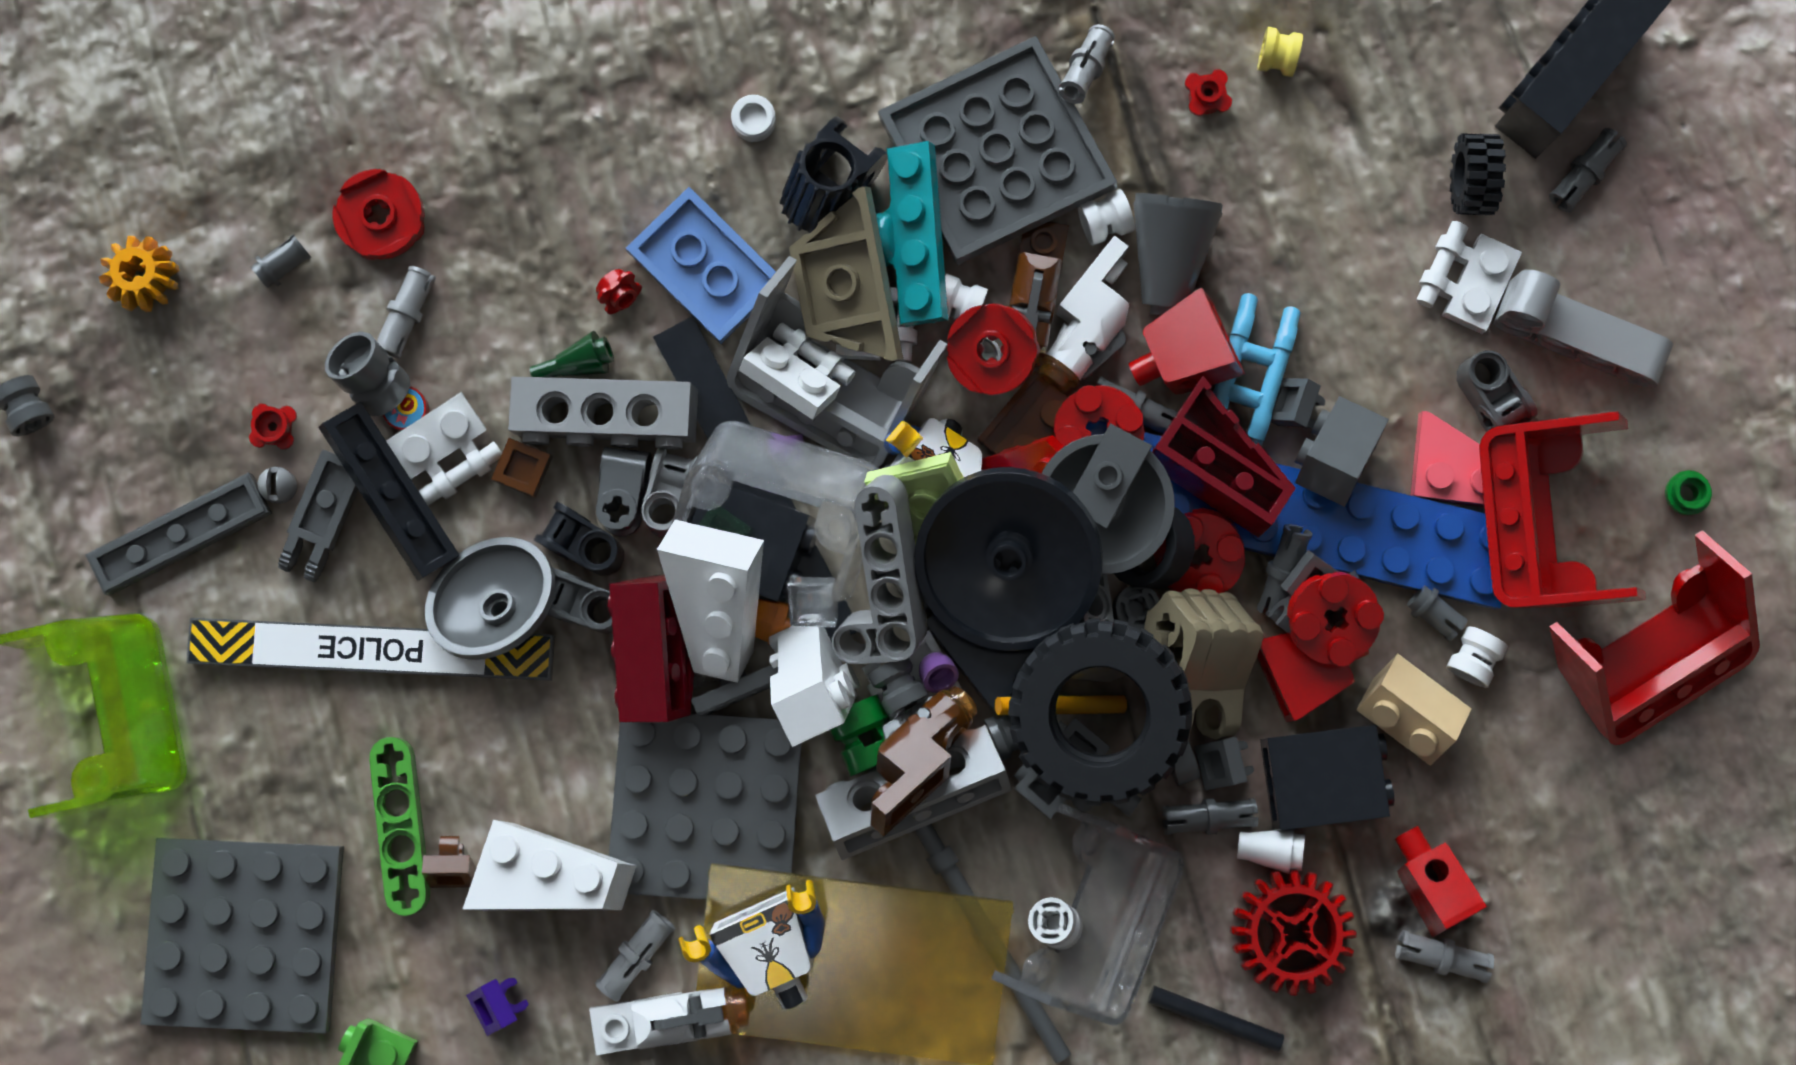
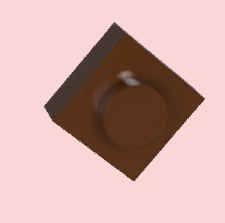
(522, 467)

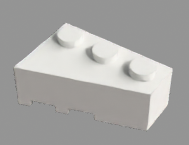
(714, 595)
(812, 683)
(544, 873)

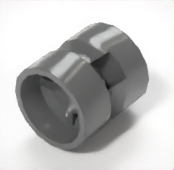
(367, 373)

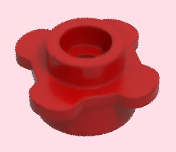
(1203, 104)
(617, 290)
(263, 417)

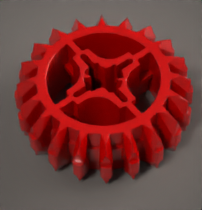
(1306, 916)

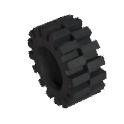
(1477, 174)

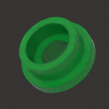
(1701, 492)

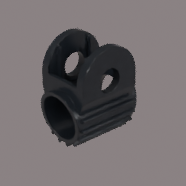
(810, 193)

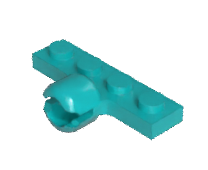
(913, 234)

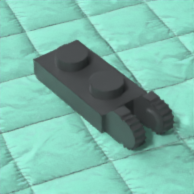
(319, 515)

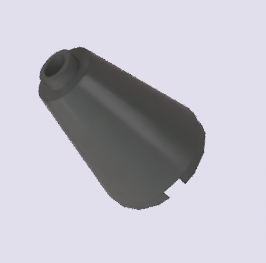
(1172, 246)

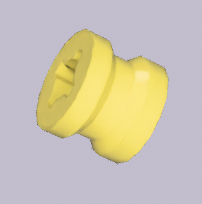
(1280, 51)

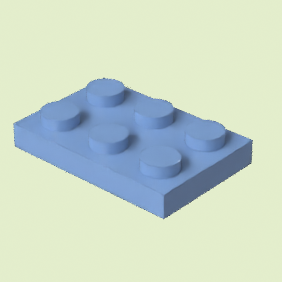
(702, 264)

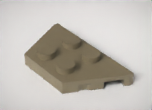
(846, 281)

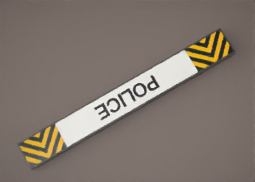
(355, 650)

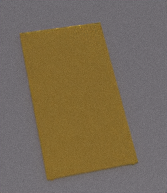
(892, 971)

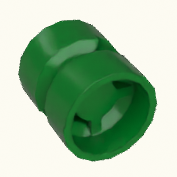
(863, 717)

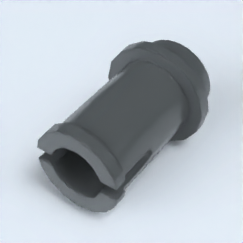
(280, 261)
(1435, 611)

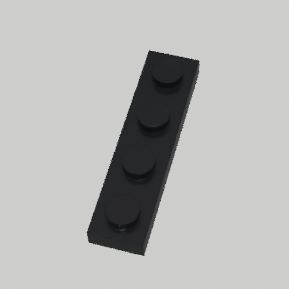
(388, 490)

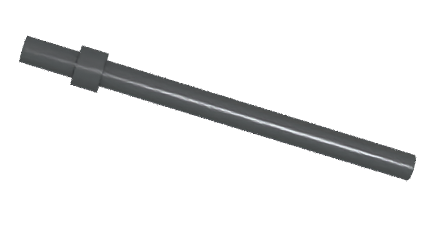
(944, 861)

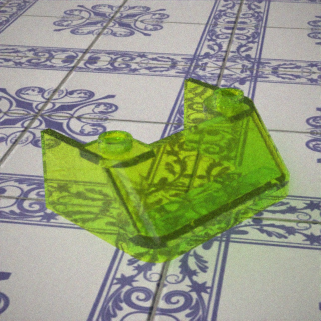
(131, 705)

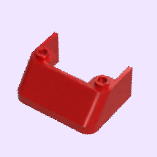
(1520, 514)
(1670, 657)

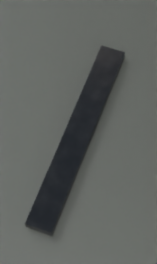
(695, 363)

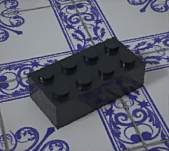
(1574, 70)

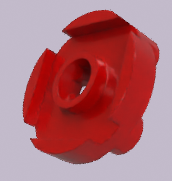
(355, 205)
(965, 348)
(1096, 403)
(1224, 548)
(1343, 643)

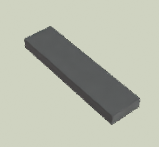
(178, 534)

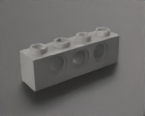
(536, 396)
(980, 781)

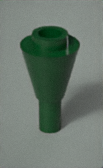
(584, 357)

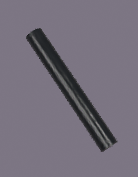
(1216, 1018)

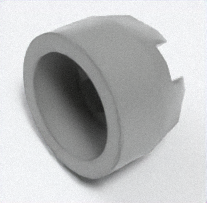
(285, 485)

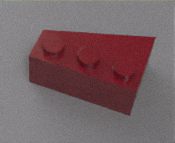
(1221, 463)
(648, 652)

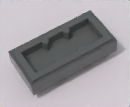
(1111, 473)
(733, 692)

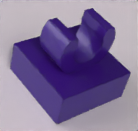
(493, 1007)

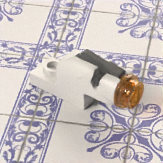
(1094, 322)
(668, 1019)

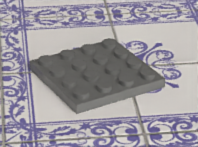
(1003, 148)
(703, 797)
(242, 935)

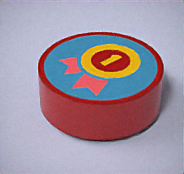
(408, 411)

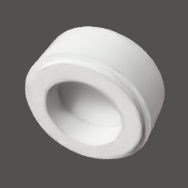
(753, 118)

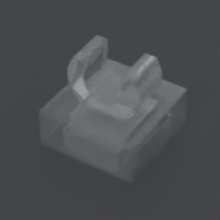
(811, 602)

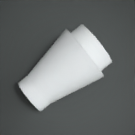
(1273, 849)

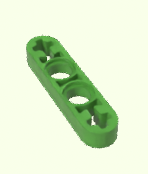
(391, 826)

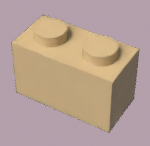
(1414, 709)

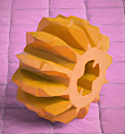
(139, 257)

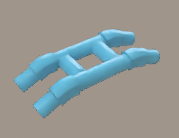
(1274, 360)

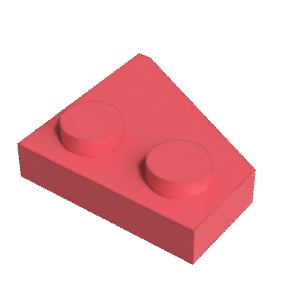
(1446, 464)

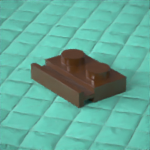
(1025, 417)

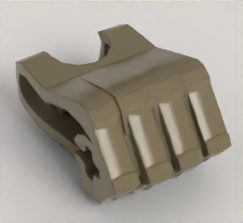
(1216, 649)

